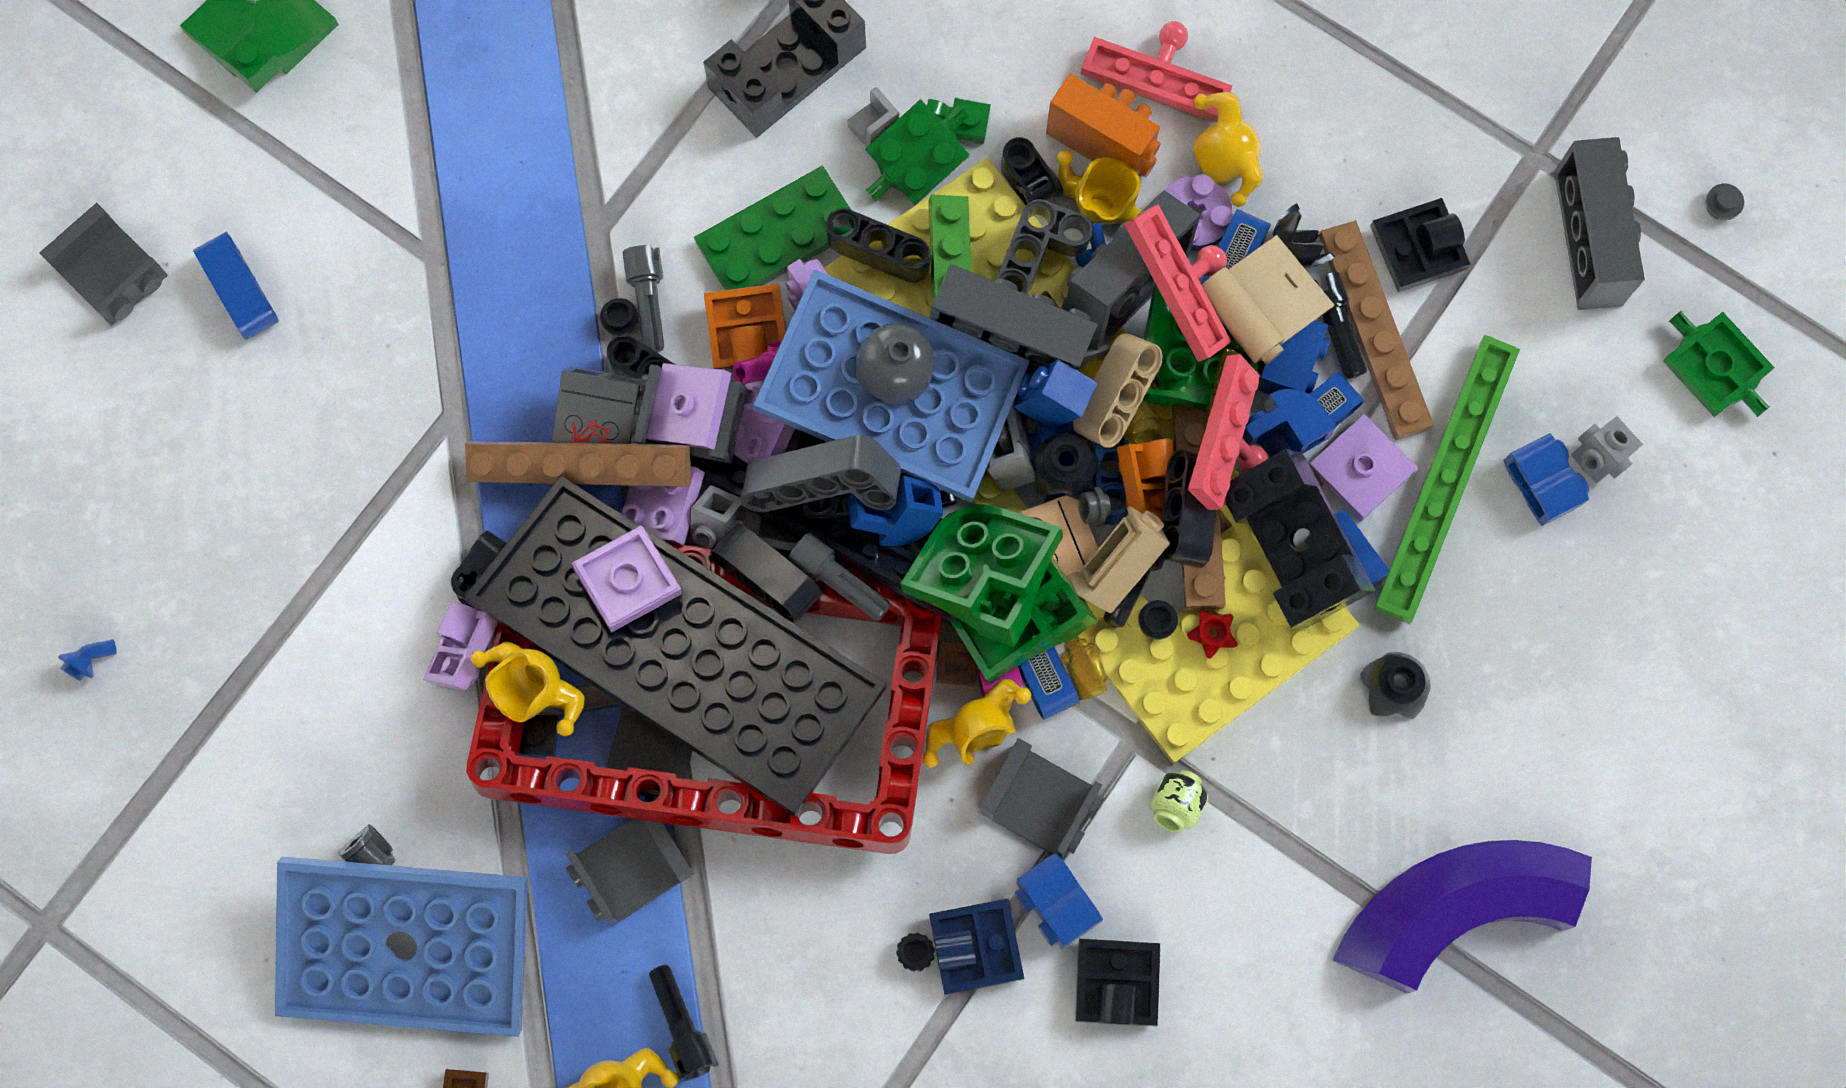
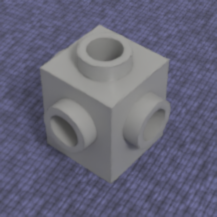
(1606, 449)
(714, 517)

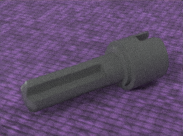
(644, 272)
(818, 563)

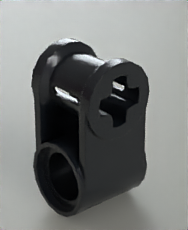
(1034, 178)
(476, 562)

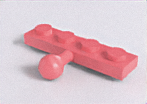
(1153, 77)
(1180, 280)
(1224, 435)

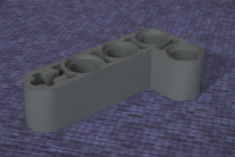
(1043, 238)
(823, 471)

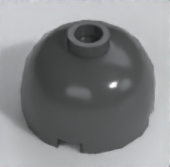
(895, 364)

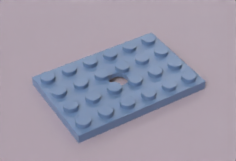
(936, 438)
(337, 957)

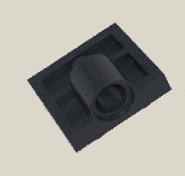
(1421, 244)
(1117, 982)

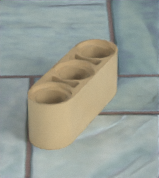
(1120, 389)

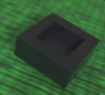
(539, 736)

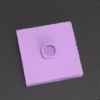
(688, 406)
(1362, 467)
(626, 578)

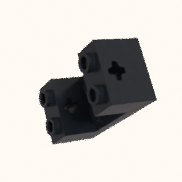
(815, 34)
(1276, 503)

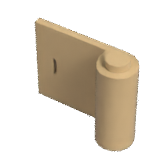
(1266, 299)

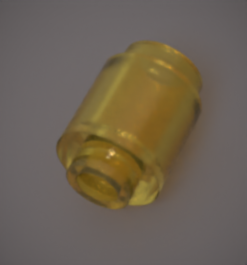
(1084, 668)

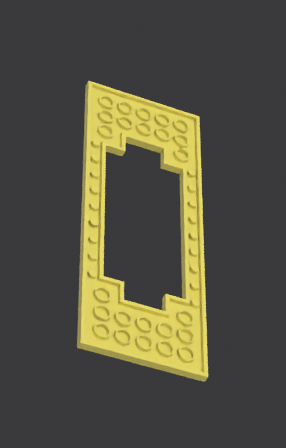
(1166, 681)

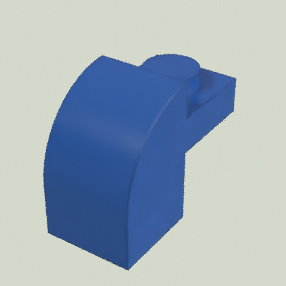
(1293, 414)
(912, 517)

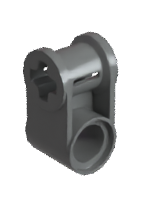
(368, 848)

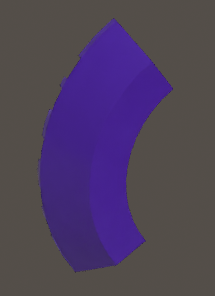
(1456, 892)

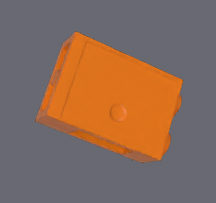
(1103, 127)

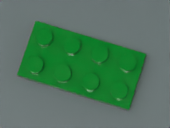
(773, 232)

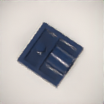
(976, 946)

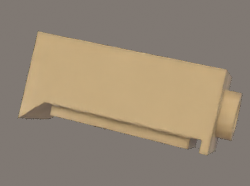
(1121, 560)

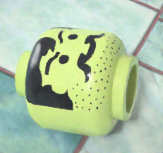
(1179, 801)

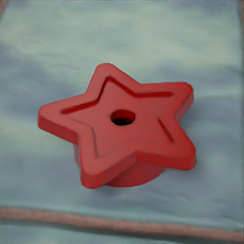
(1210, 622)

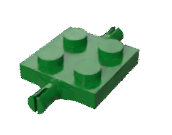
(917, 152)
(1718, 364)

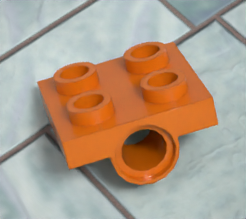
(743, 323)
(1144, 474)

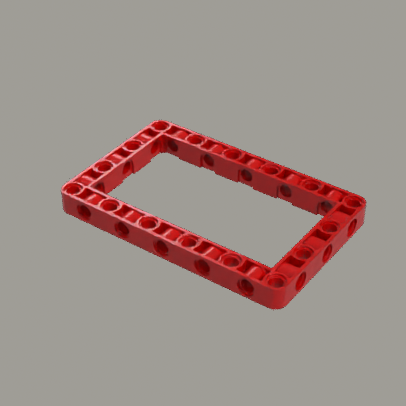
(697, 803)

